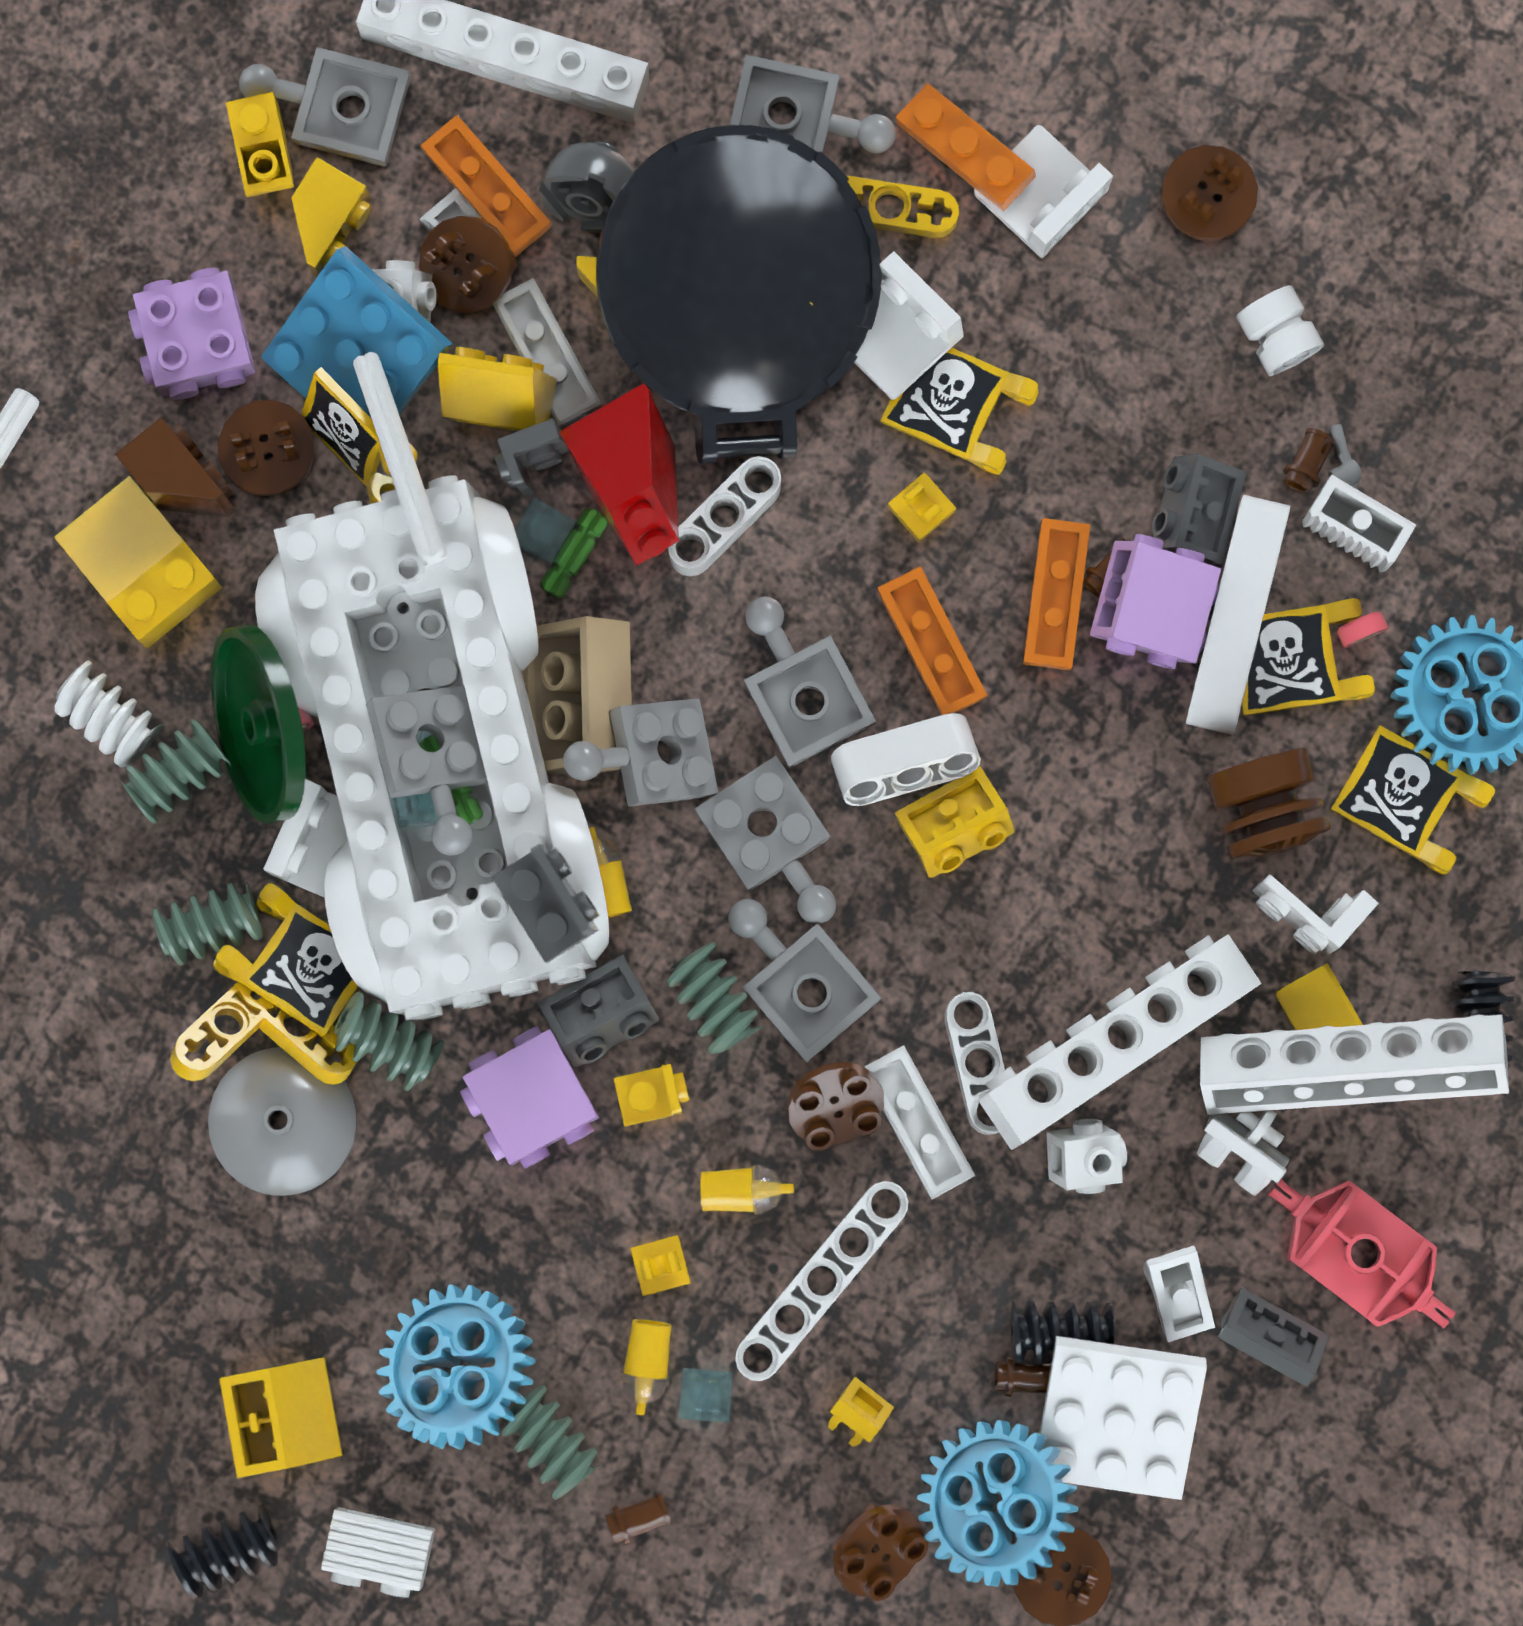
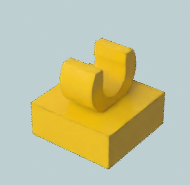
(921, 507)
(660, 1265)
(861, 1411)

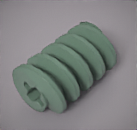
(174, 771)
(208, 924)
(712, 999)
(386, 1041)
(550, 1442)

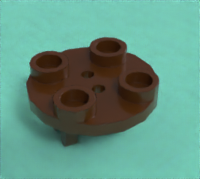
(1194, 209)
(483, 278)
(288, 441)
(857, 1100)
(878, 1551)
(1083, 1585)

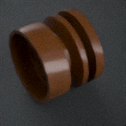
(1268, 803)

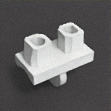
(1262, 1160)

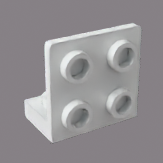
(1057, 195)
(909, 330)
(308, 841)
(1312, 931)

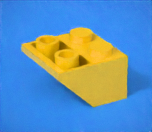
(494, 393)
(280, 1417)

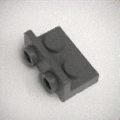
(536, 446)
(1198, 506)
(546, 902)
(598, 1012)
(1273, 1336)

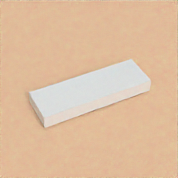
(540, 338)
(920, 1124)

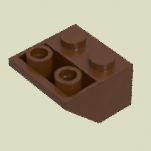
(169, 472)

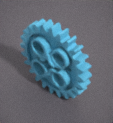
(1428, 704)
(454, 1411)
(960, 1524)

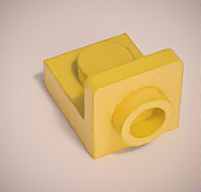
(650, 1095)

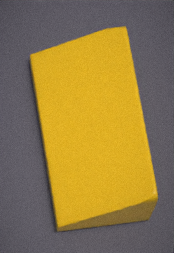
(1317, 1001)

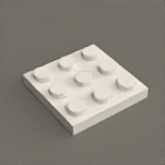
(1122, 1415)

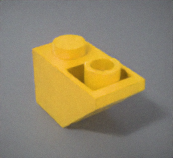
(260, 144)
(327, 210)

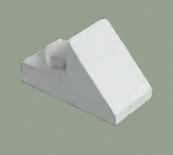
(1179, 1293)

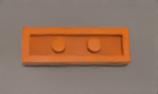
(965, 147)
(485, 184)
(1056, 594)
(931, 642)

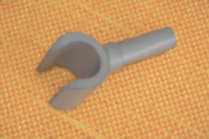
(1349, 469)

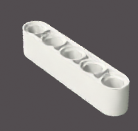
(1238, 614)
(814, 1305)

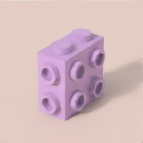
(192, 334)
(1156, 601)
(528, 1098)

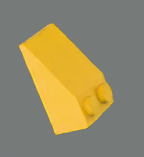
(138, 562)

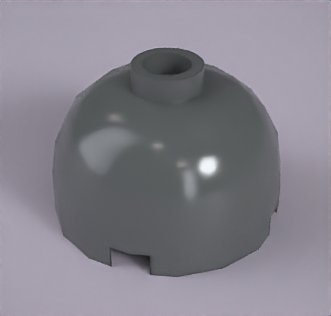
(584, 183)

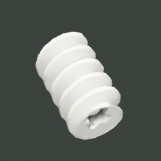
(104, 716)

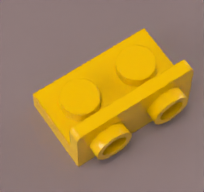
(956, 822)

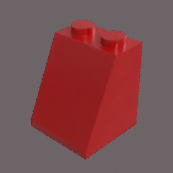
(630, 471)

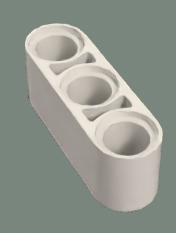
(730, 493)
(905, 759)
(967, 1040)

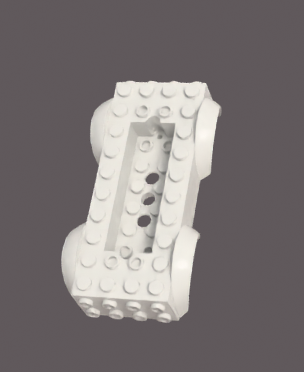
(372, 621)

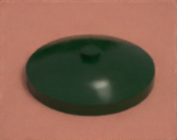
(258, 723)

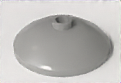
(289, 1159)

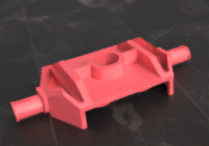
(1322, 1245)

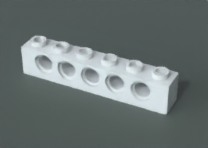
(509, 53)
(1226, 980)
(1354, 1064)

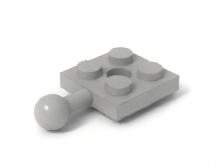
(329, 82)
(812, 96)
(814, 668)
(415, 771)
(643, 772)
(761, 858)
(808, 958)

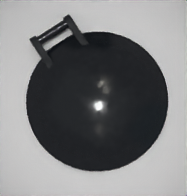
(716, 277)

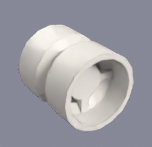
(1280, 330)

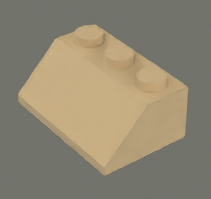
(575, 683)

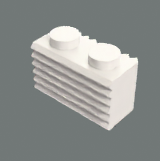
(1358, 524)
(377, 1551)

